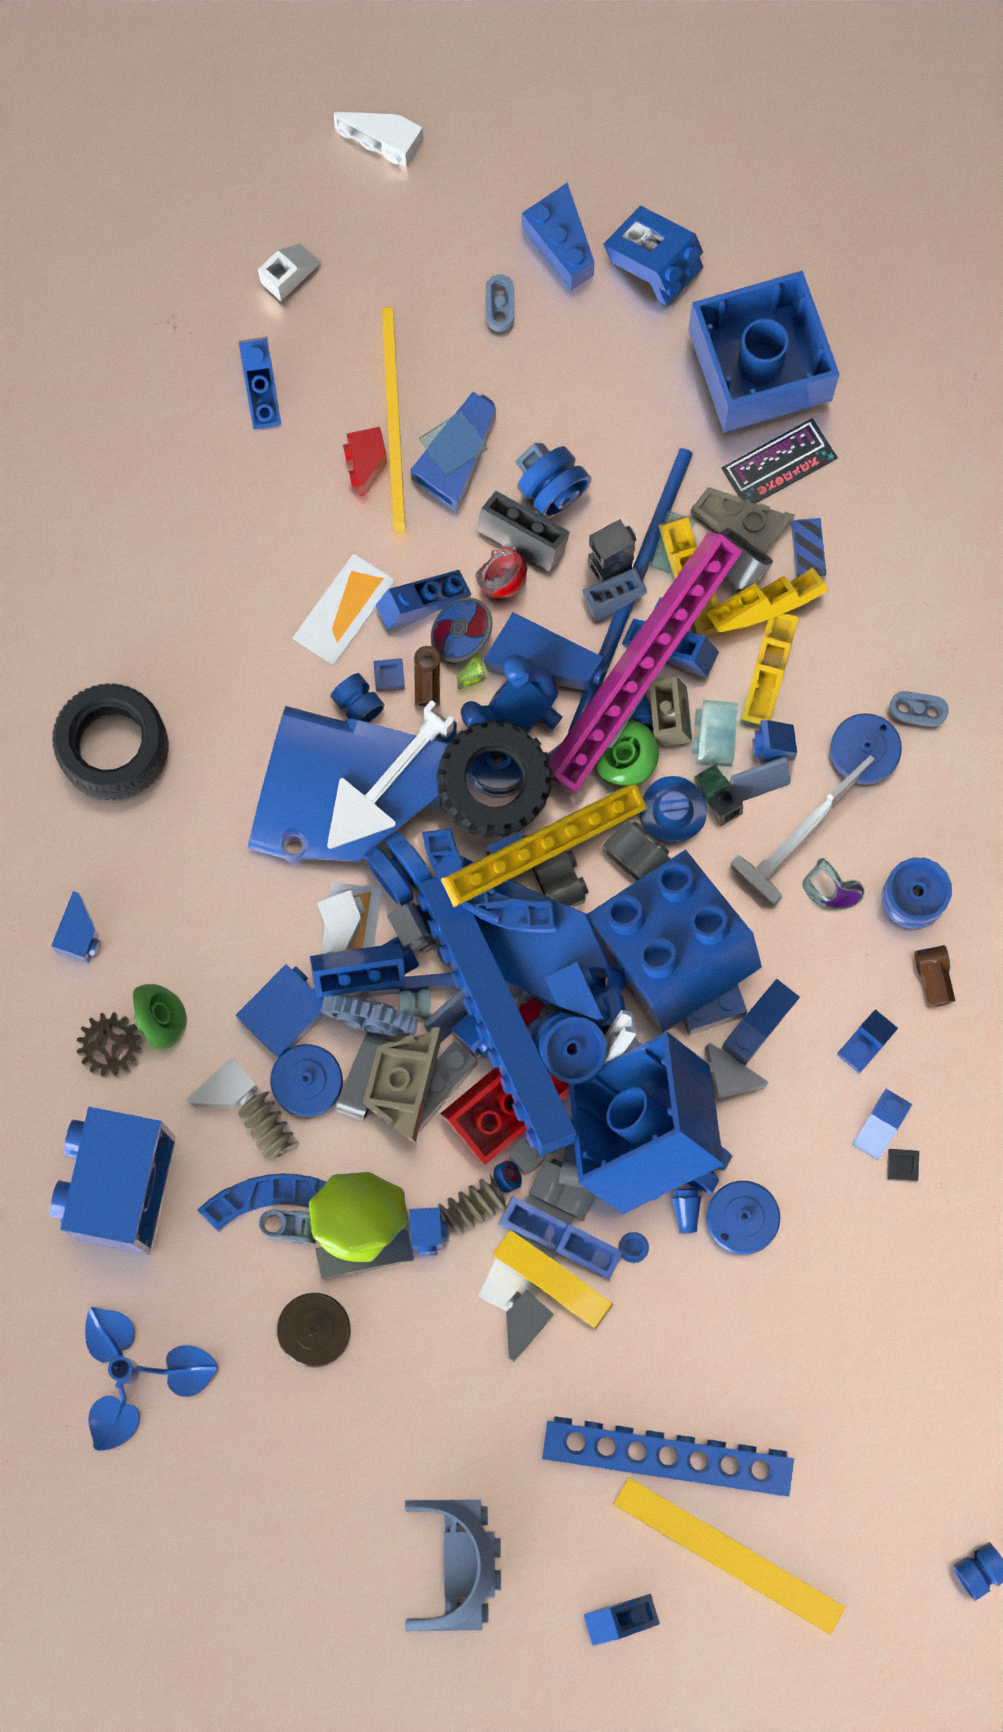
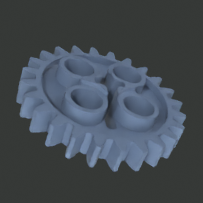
(369, 1015)

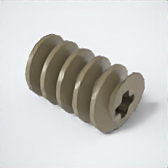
(267, 1127)
(473, 1205)

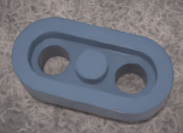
(500, 304)
(918, 706)

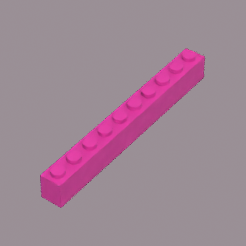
(642, 660)

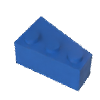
(560, 237)

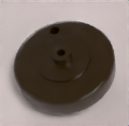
(314, 1330)

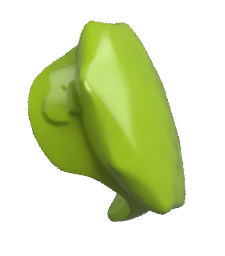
(357, 1215)

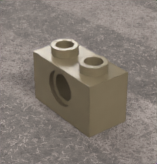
(670, 711)

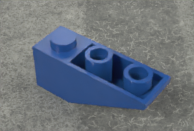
(260, 382)
(420, 598)

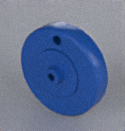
(866, 736)
(306, 1080)
(743, 1217)

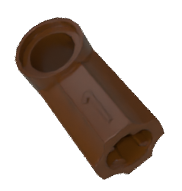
(427, 678)
(934, 968)

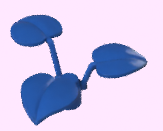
(107, 1335)

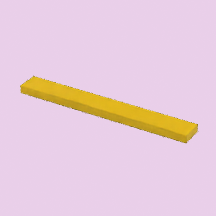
(393, 419)
(543, 844)
(729, 1556)

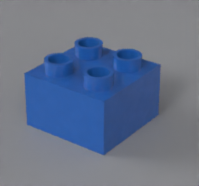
(763, 351)
(675, 940)
(645, 1124)
(115, 1180)

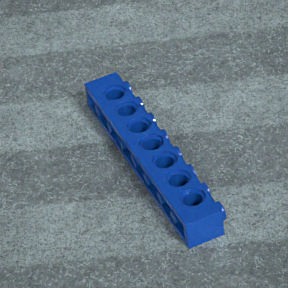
(776, 1482)

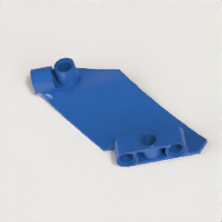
(531, 957)

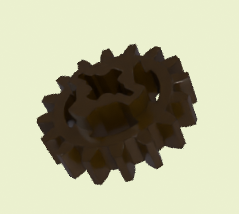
(96, 1047)

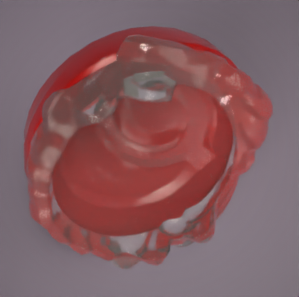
(503, 573)

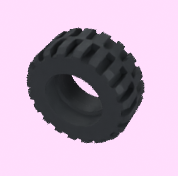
(505, 740)

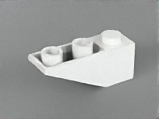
(385, 133)

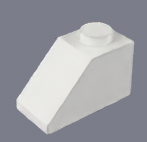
(342, 919)
(225, 1088)

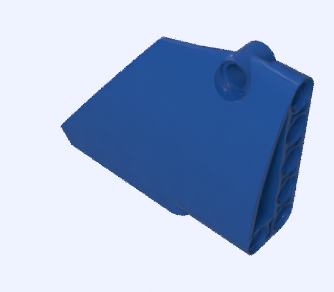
(305, 775)

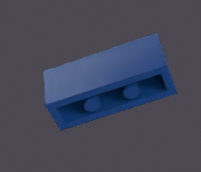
(358, 970)

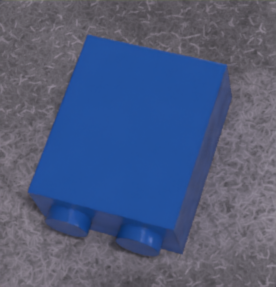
(282, 1010)

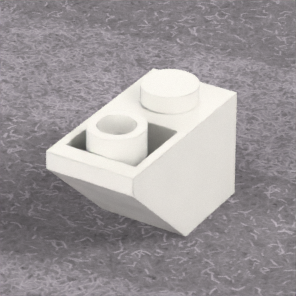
(287, 269)

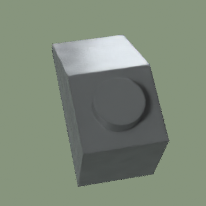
(524, 1321)

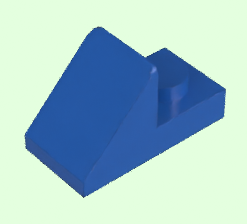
(867, 1041)

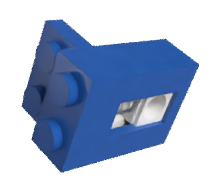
(656, 252)

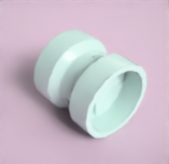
(408, 1003)

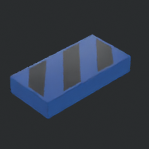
(808, 546)

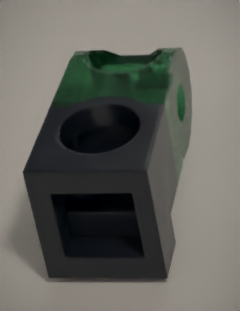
(719, 795)

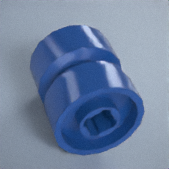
(355, 697)
(981, 1572)

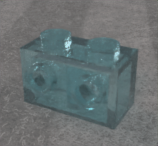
(716, 733)

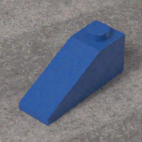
(692, 655)
(760, 1022)

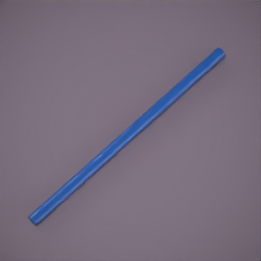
(641, 564)

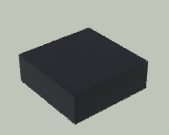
(903, 1165)

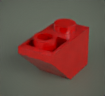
(368, 457)

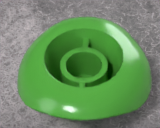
(631, 756)
(159, 1015)

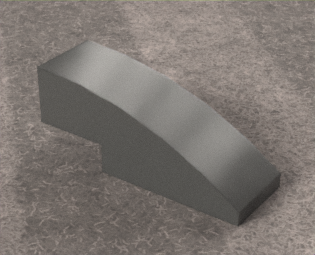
(394, 1253)

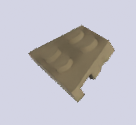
(402, 1080)

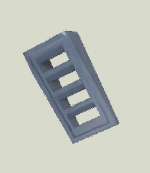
(600, 590)

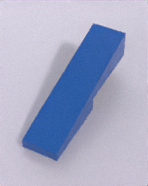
(560, 1237)

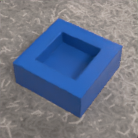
(389, 675)

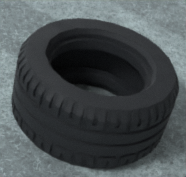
(92, 705)

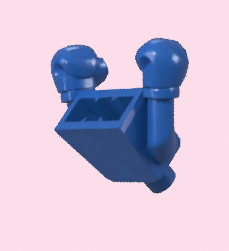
(520, 700)

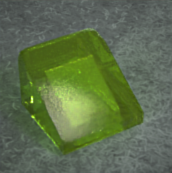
(471, 673)

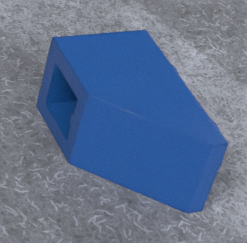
(774, 741)
(574, 992)
(467, 1035)

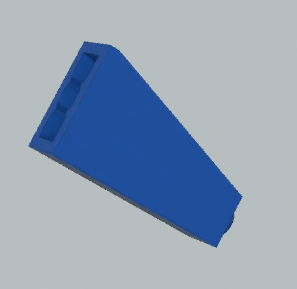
(452, 489)
(567, 661)

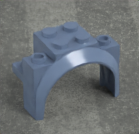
(467, 1565)

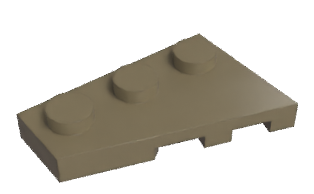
(752, 521)

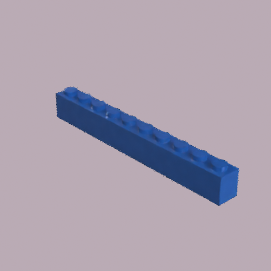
(497, 1020)

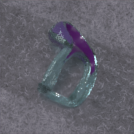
(846, 893)

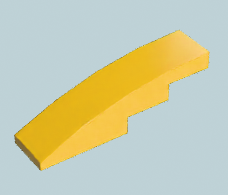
(680, 546)
(758, 605)
(769, 668)
(553, 1279)

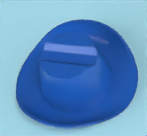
(674, 809)

